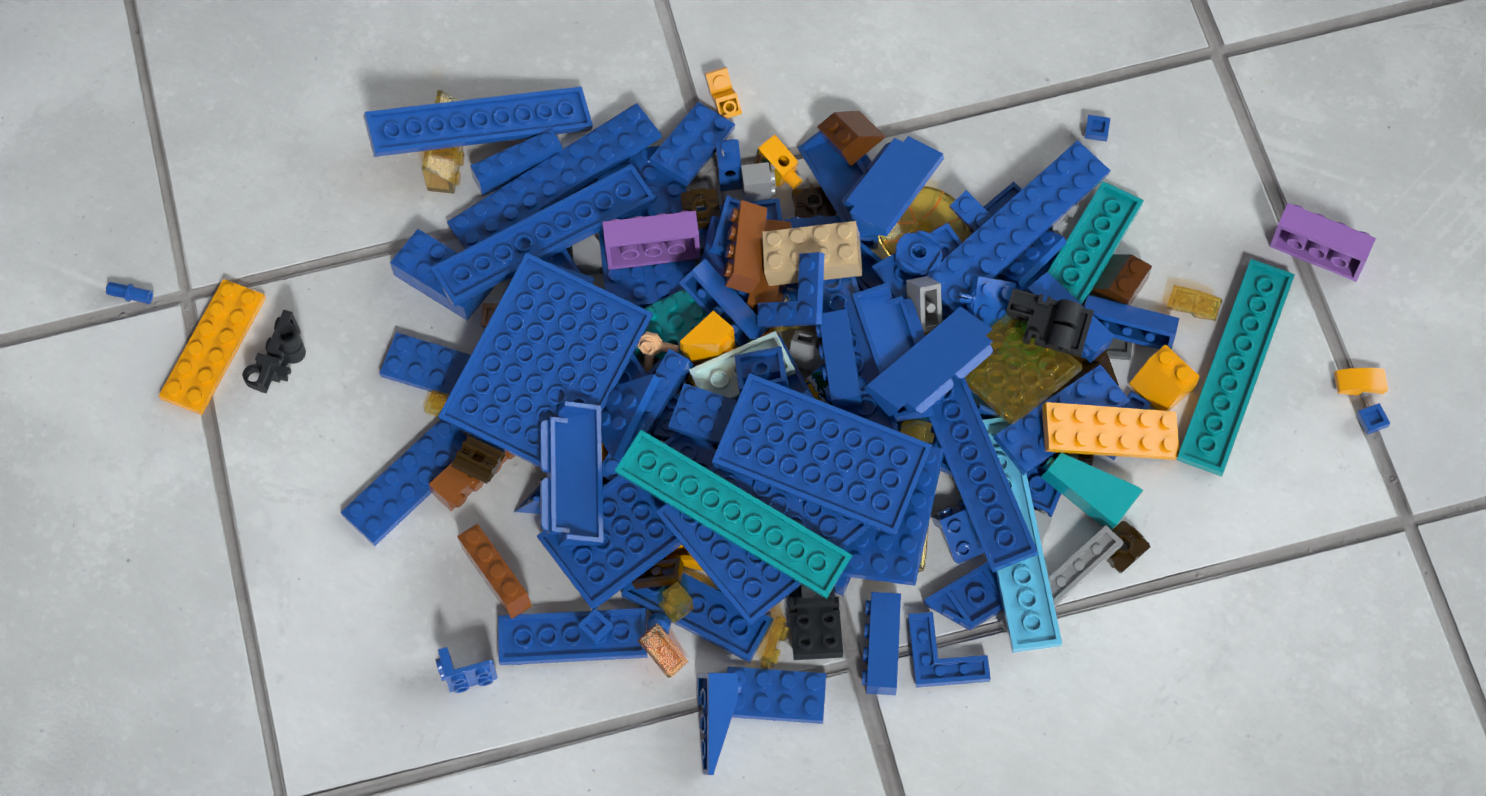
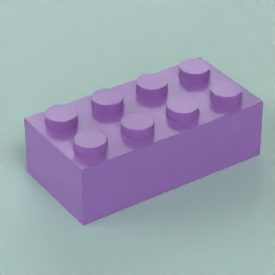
(651, 240)
(1322, 242)

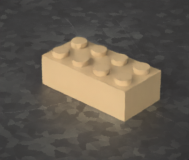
(837, 241)

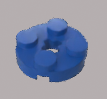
(917, 241)

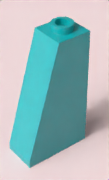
(1091, 489)

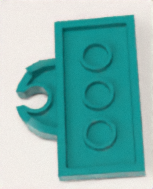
(673, 319)

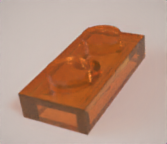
(662, 650)

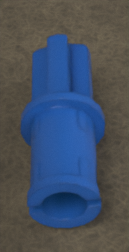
(129, 292)

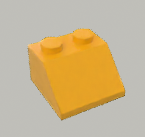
(708, 340)
(1164, 380)

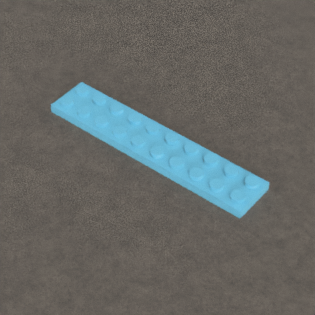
(1025, 585)

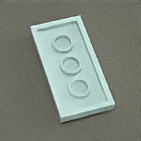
(720, 373)

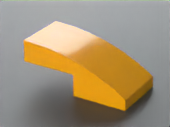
(1359, 380)

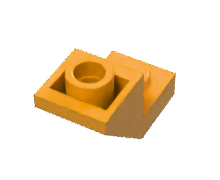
(722, 93)

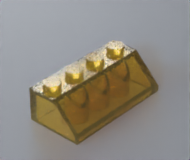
(442, 165)

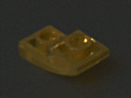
(1192, 301)

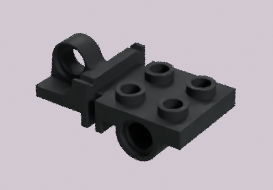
(1052, 323)
(281, 348)
(815, 625)

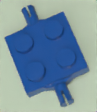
(987, 299)

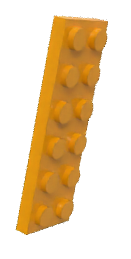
(212, 347)
(1110, 431)

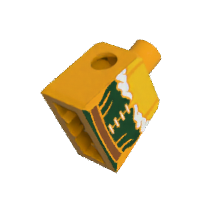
(780, 161)

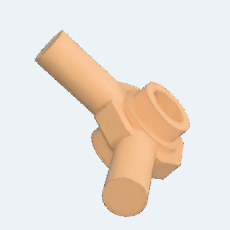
(651, 345)

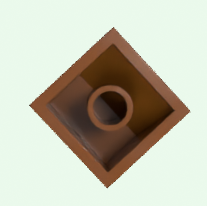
(850, 134)
(1122, 279)

